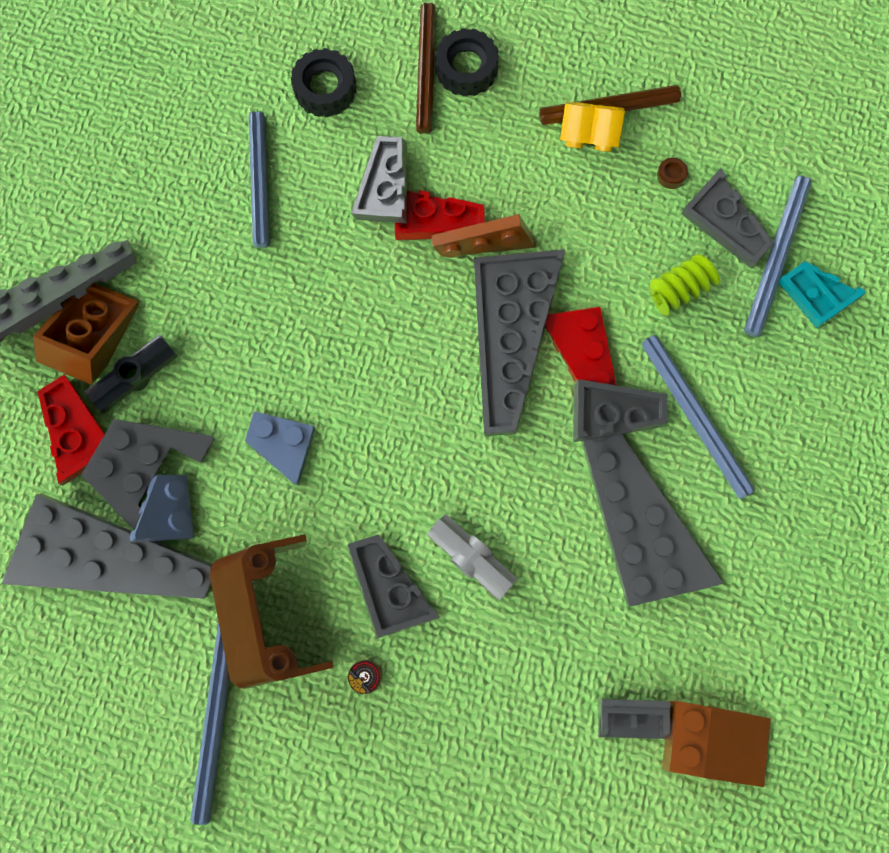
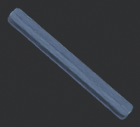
(259, 180)

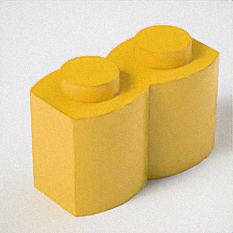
(592, 125)

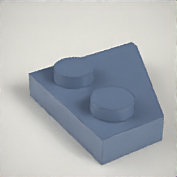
(281, 443)
(165, 511)

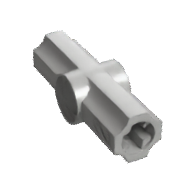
(472, 557)

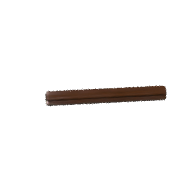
(425, 68)
(628, 101)

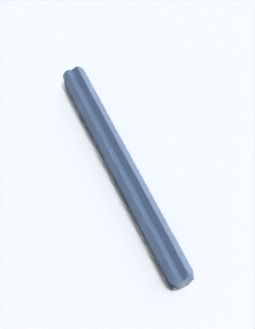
(777, 256)
(698, 417)
(211, 736)

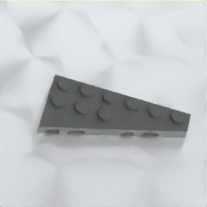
(41, 296)
(512, 314)
(646, 536)
(85, 552)

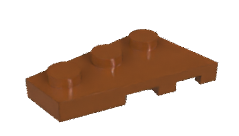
(486, 237)

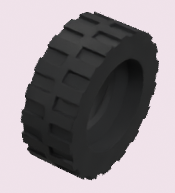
(466, 41)
(317, 62)

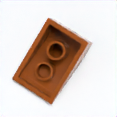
(85, 333)
(716, 744)

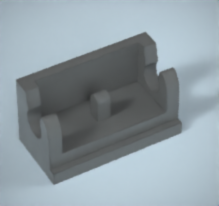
(633, 718)

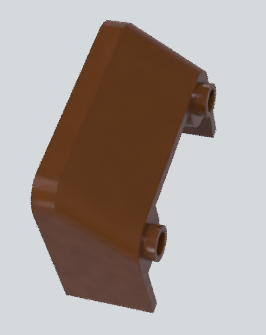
(239, 620)

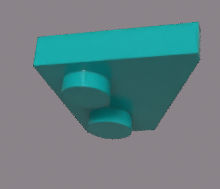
(818, 293)

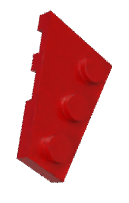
(435, 215)
(582, 344)
(71, 428)

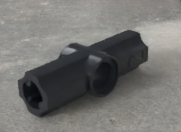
(116, 387)

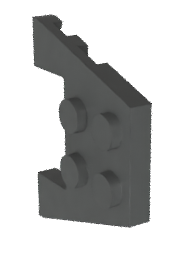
(132, 457)

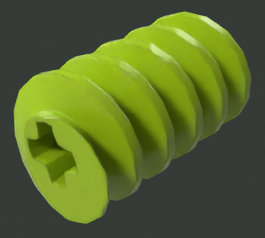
(683, 280)

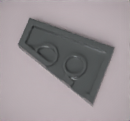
(724, 218)

